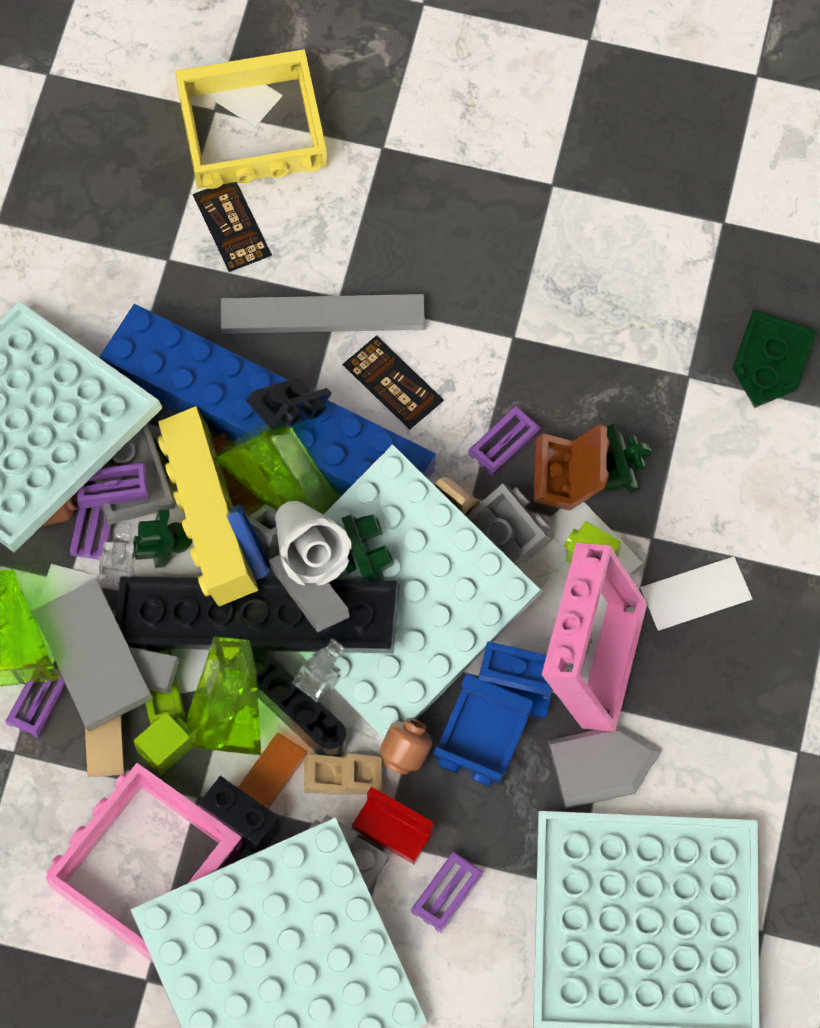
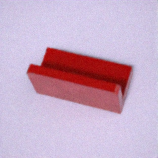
(393, 826)

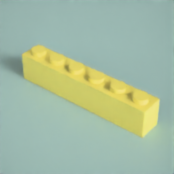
(205, 502)

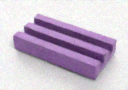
(513, 450)
(118, 496)
(87, 552)
(25, 725)
(429, 916)

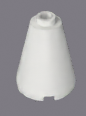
(310, 544)

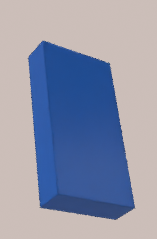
(248, 541)

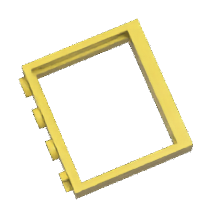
(246, 74)

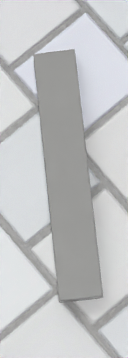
(322, 313)

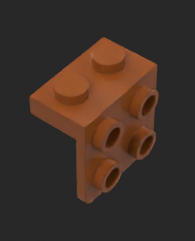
(570, 470)

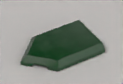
(772, 357)

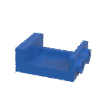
(519, 673)
(483, 731)

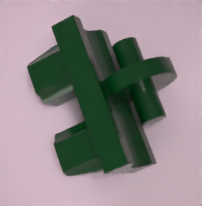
(622, 473)
(157, 539)
(369, 562)

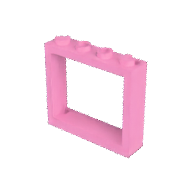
(591, 573)
(106, 814)

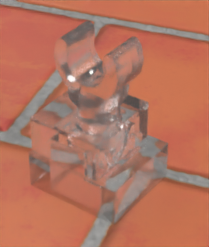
(117, 557)
(319, 673)

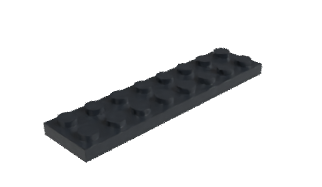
(179, 616)

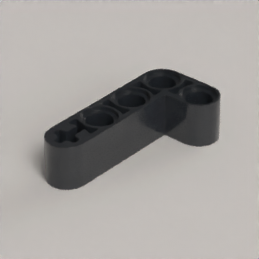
(294, 701)

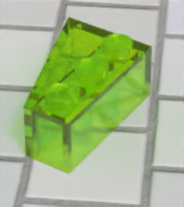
(277, 469)
(22, 644)
(226, 700)

